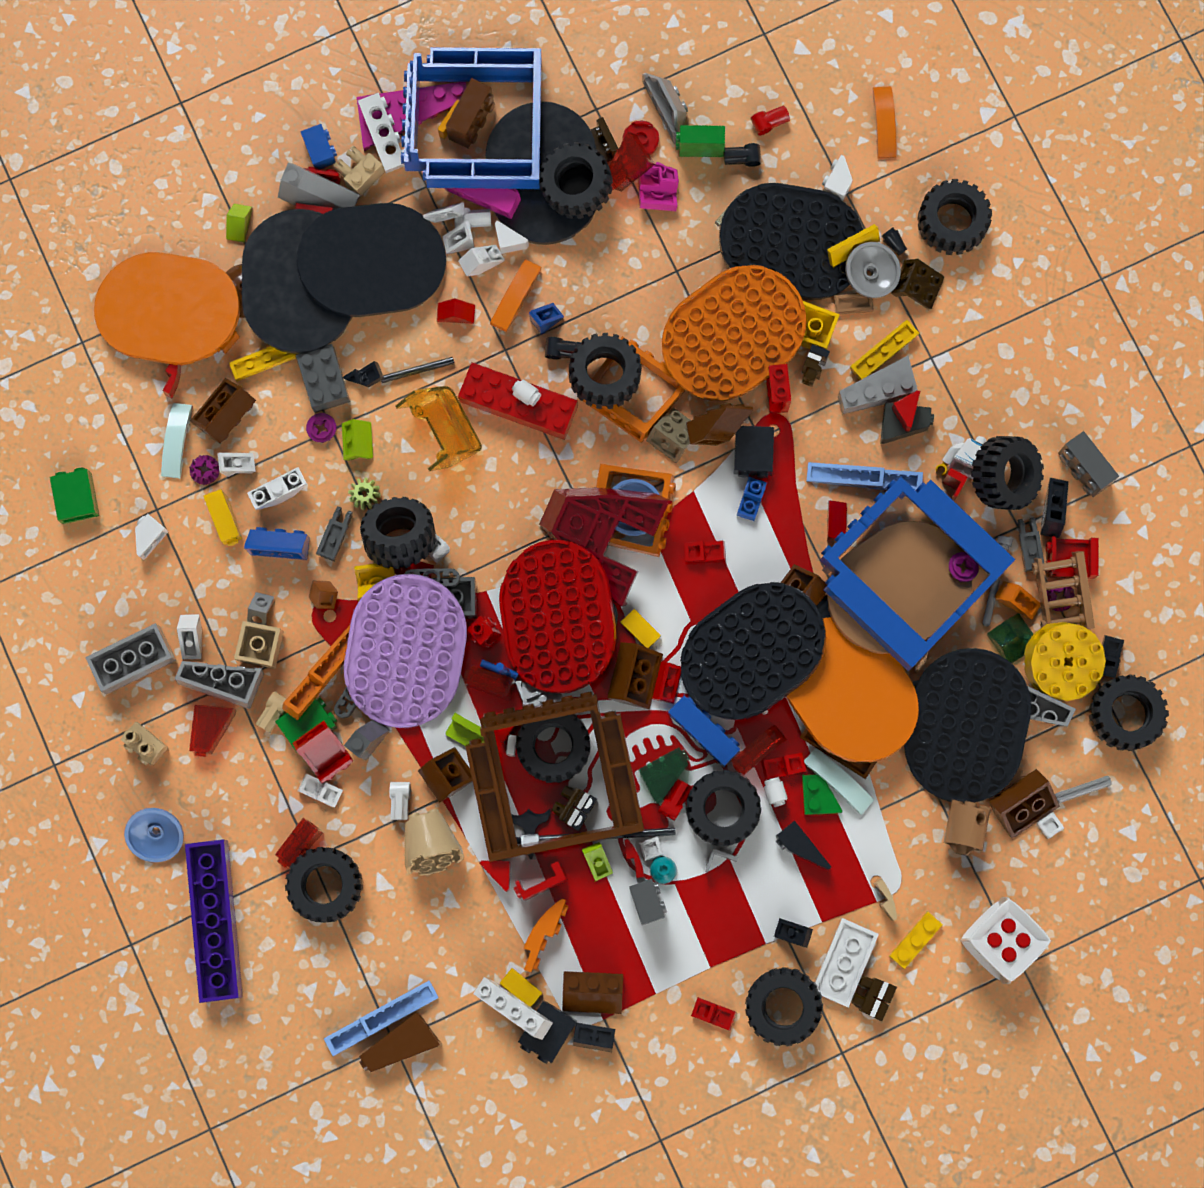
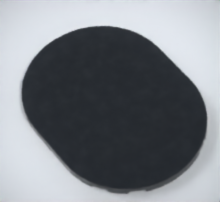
(513, 140)
(789, 233)
(371, 259)
(273, 294)
(753, 651)
(969, 725)

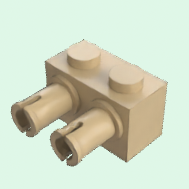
(363, 174)
(144, 744)

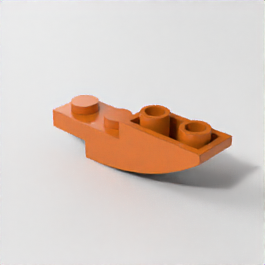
(546, 925)

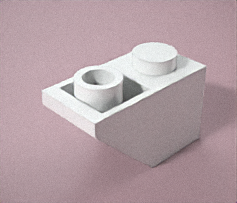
(839, 180)
(480, 259)

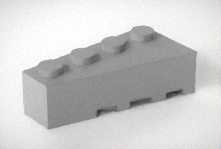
(224, 682)
(1049, 709)

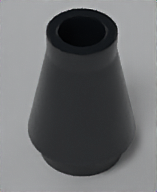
(894, 241)

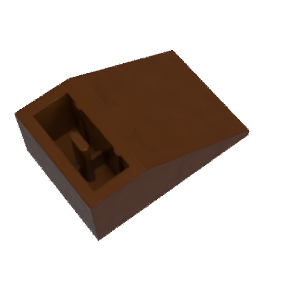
(717, 425)

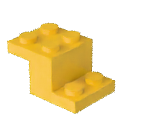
(369, 575)

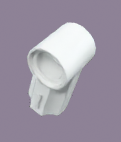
(476, 218)
(399, 795)

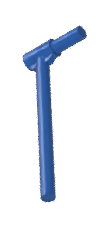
(500, 669)

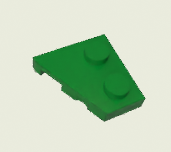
(818, 796)

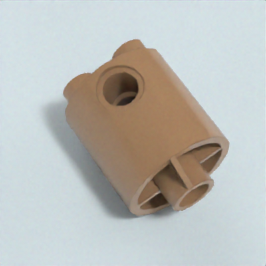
(966, 827)

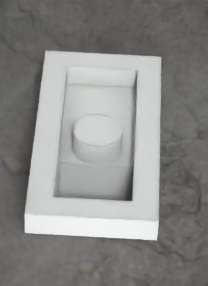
(236, 463)
(440, 549)

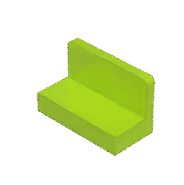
(357, 439)
(463, 730)

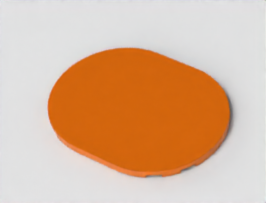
(167, 308)
(732, 332)
(856, 701)

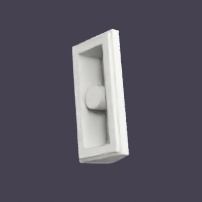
(445, 213)

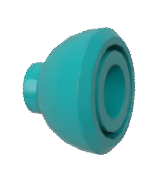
(663, 870)

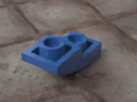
(751, 499)

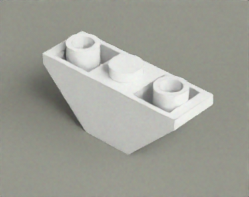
(277, 490)

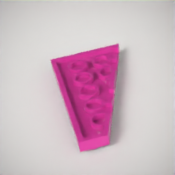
(432, 102)

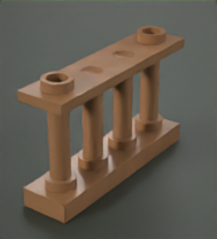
(1080, 581)

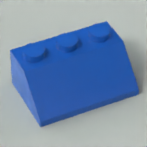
(277, 543)

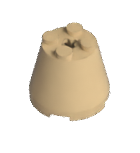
(430, 844)

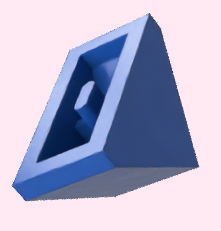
(545, 317)

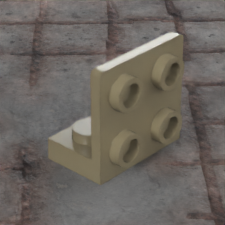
(670, 435)

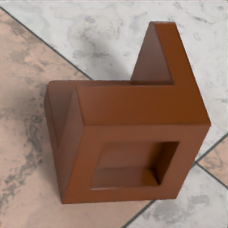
(323, 594)

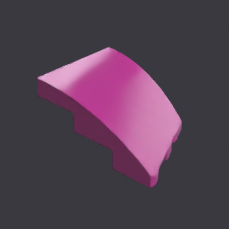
(659, 188)

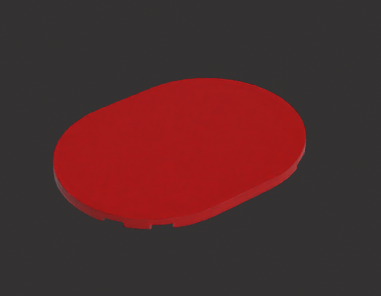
(557, 616)

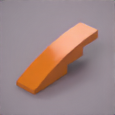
(515, 295)

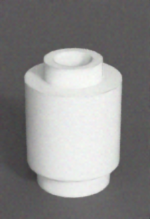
(526, 392)
(775, 792)

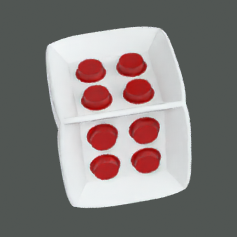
(1005, 940)

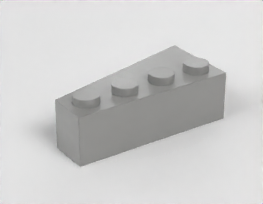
(878, 388)

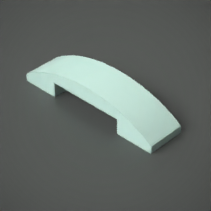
(175, 440)
(839, 780)

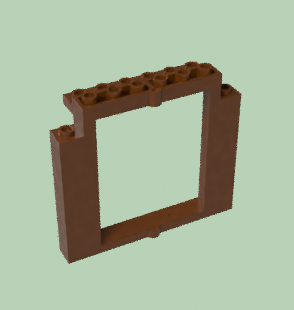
(492, 791)

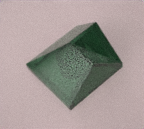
(1011, 638)

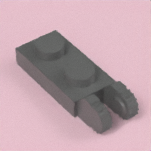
(334, 535)
(1029, 543)

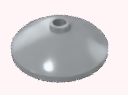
(880, 262)

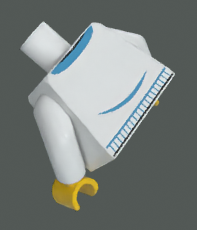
(961, 456)

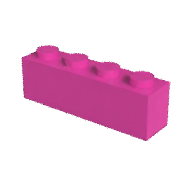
(497, 200)

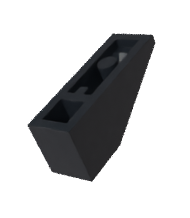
(1054, 508)
(797, 843)

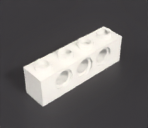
(369, 106)
(513, 1008)

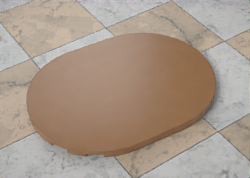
(910, 574)

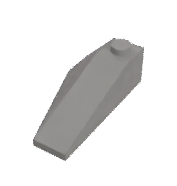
(309, 188)

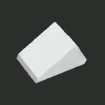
(458, 239)
(509, 239)

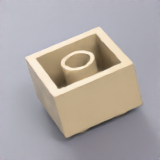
(259, 644)

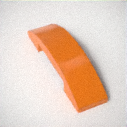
(885, 122)

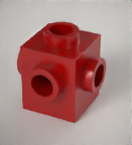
(483, 631)

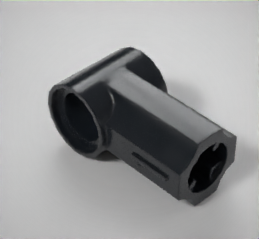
(748, 155)
(558, 348)

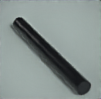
(418, 369)

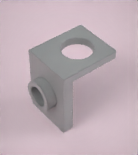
(259, 607)
(723, 853)

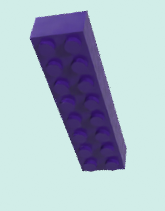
(213, 921)

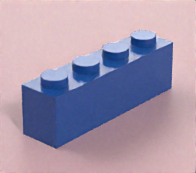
(704, 731)

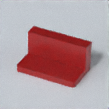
(956, 481)

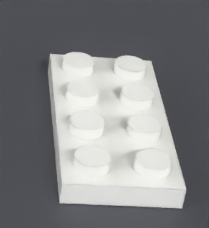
(845, 962)

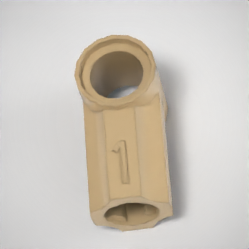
(272, 712)

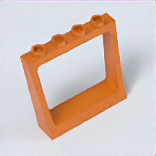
(625, 419)
(605, 479)

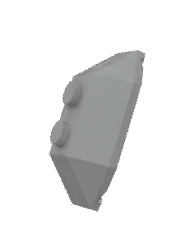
(667, 103)

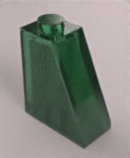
(664, 773)

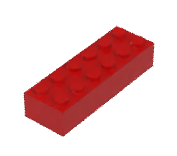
(493, 393)

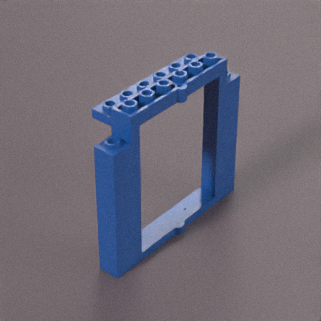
(483, 65)
(869, 608)

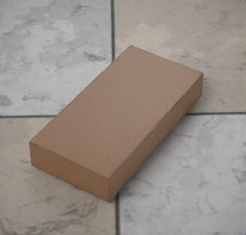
(852, 304)

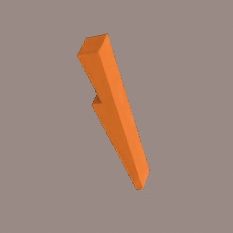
(317, 678)

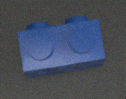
(317, 144)

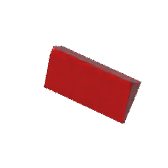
(836, 519)
(667, 682)

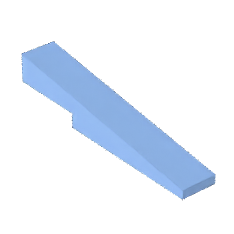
(859, 476)
(380, 1018)

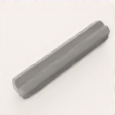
(1083, 789)

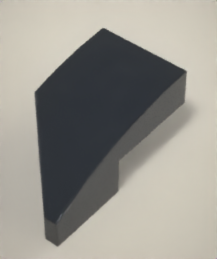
(366, 376)

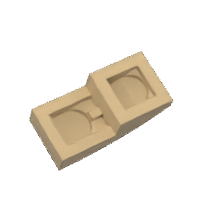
(888, 904)

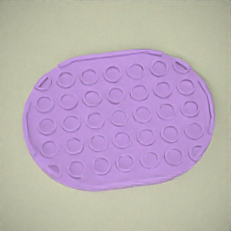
(405, 650)

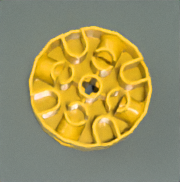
(1067, 678)

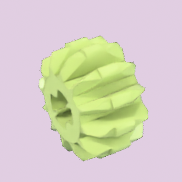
(359, 499)

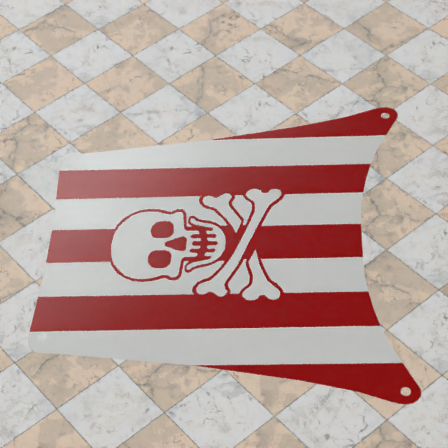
(709, 912)

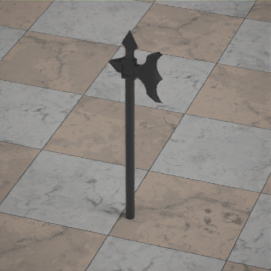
(530, 821)

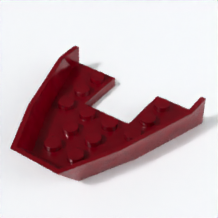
(591, 519)

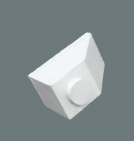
(148, 535)
(190, 636)

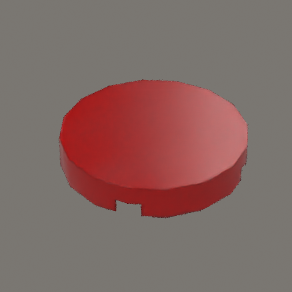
(646, 133)

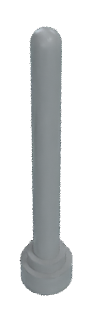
(1005, 542)

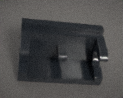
(594, 1037)

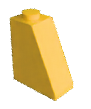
(223, 517)

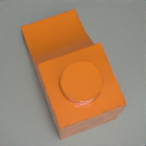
(1018, 599)

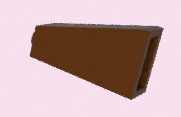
(403, 1042)

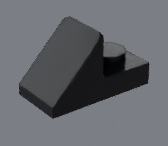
(793, 933)

